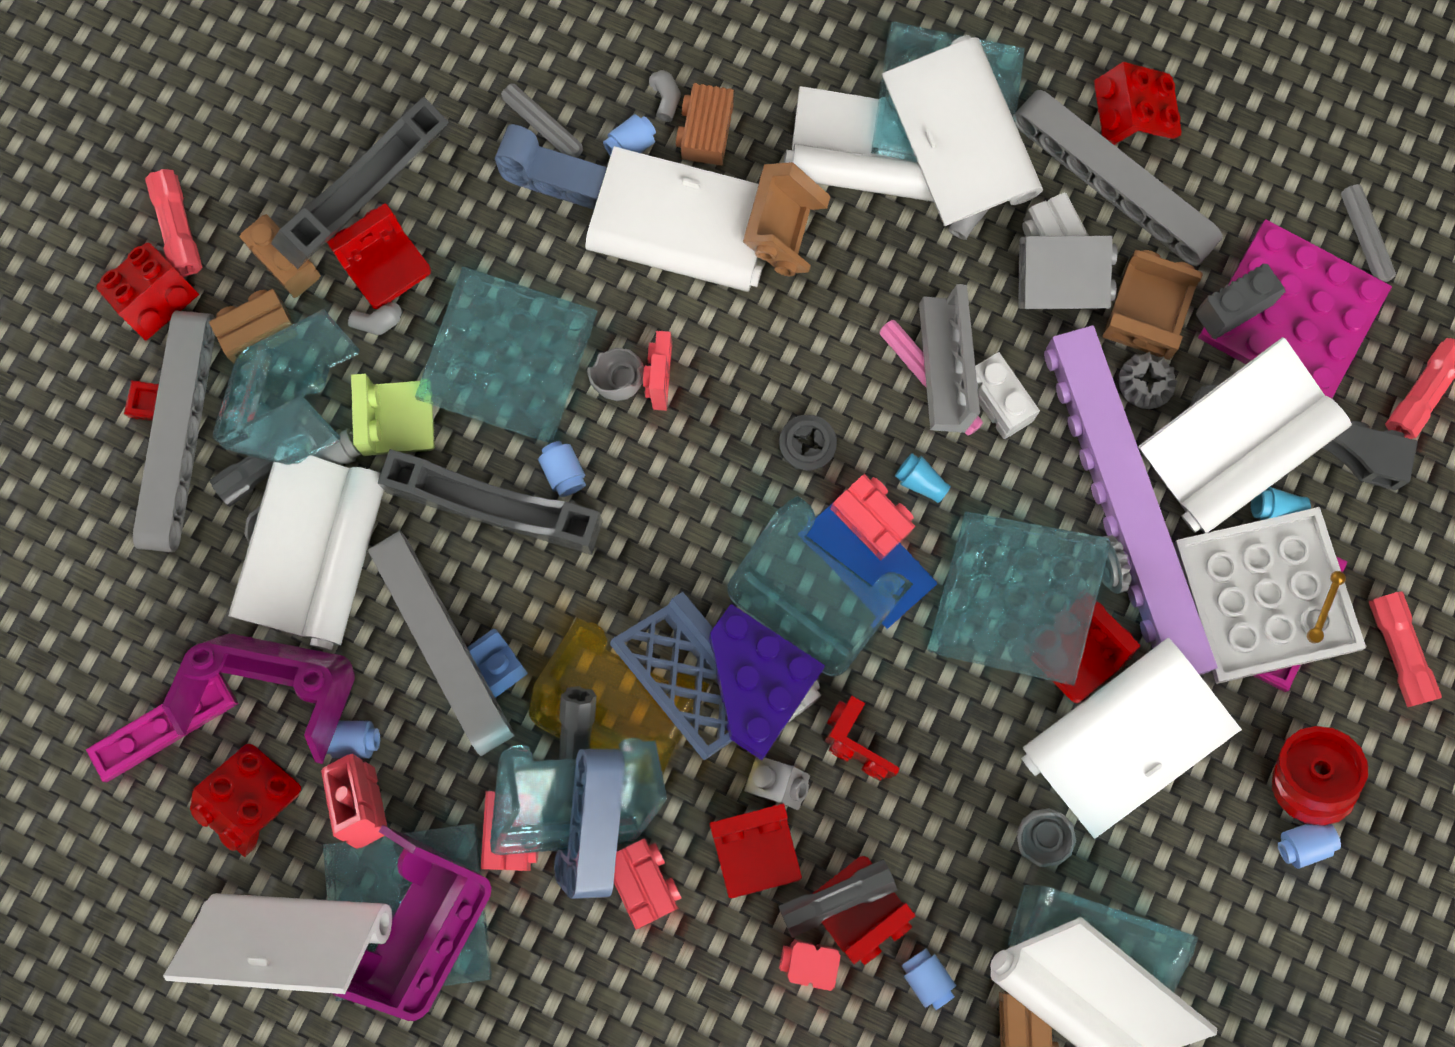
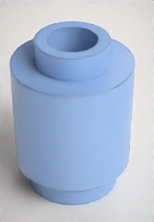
(633, 135)
(562, 468)
(354, 738)
(1308, 844)
(929, 979)

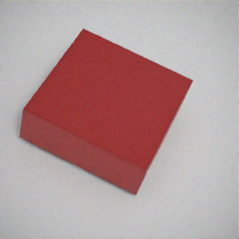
(141, 400)

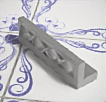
(949, 361)

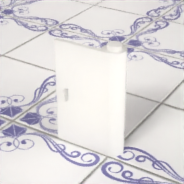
(962, 131)
(835, 146)
(675, 219)
(1243, 436)
(308, 549)
(1131, 738)
(279, 942)
(1095, 991)

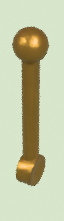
(1316, 634)

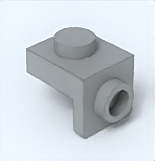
(778, 782)

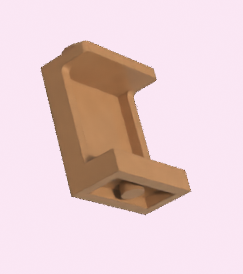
(781, 216)
(1152, 304)

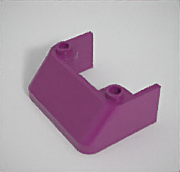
(314, 674)
(424, 935)

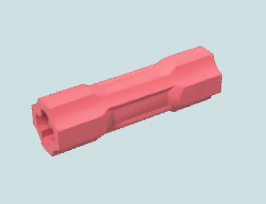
(168, 203)
(1417, 406)
(1414, 675)

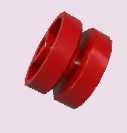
(1319, 775)

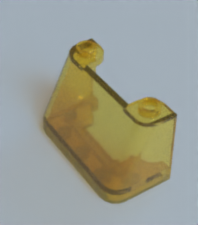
(622, 702)

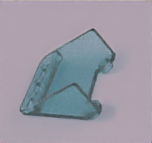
(810, 593)
(537, 798)

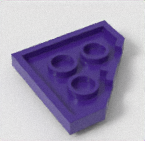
(758, 679)

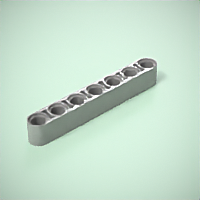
(1117, 178)
(174, 432)
(441, 644)

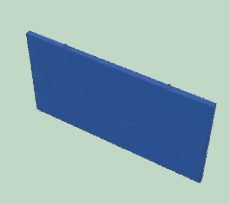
(846, 547)

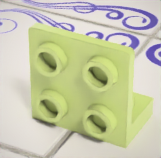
(390, 417)

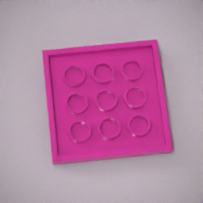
(1320, 314)

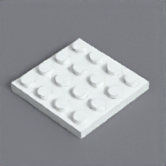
(1264, 591)

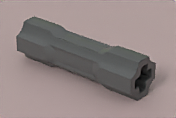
(240, 479)
(576, 720)
(862, 887)

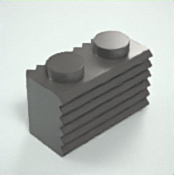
(1240, 301)

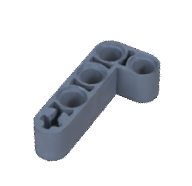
(547, 171)
(590, 860)

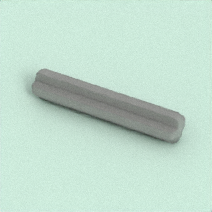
(541, 121)
(1368, 233)

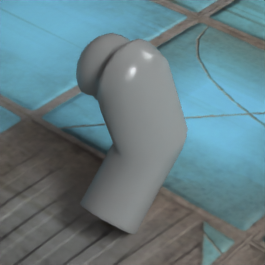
(669, 91)
(377, 322)

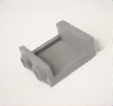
(1066, 272)

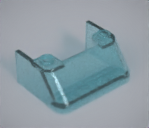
(264, 397)
(1154, 946)

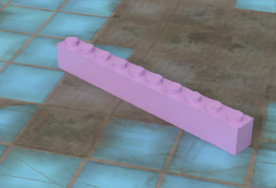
(1126, 495)

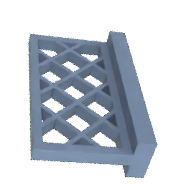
(694, 634)

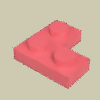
(657, 375)

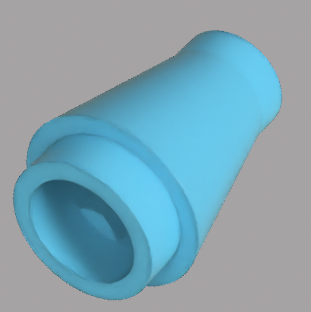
(922, 478)
(1277, 503)

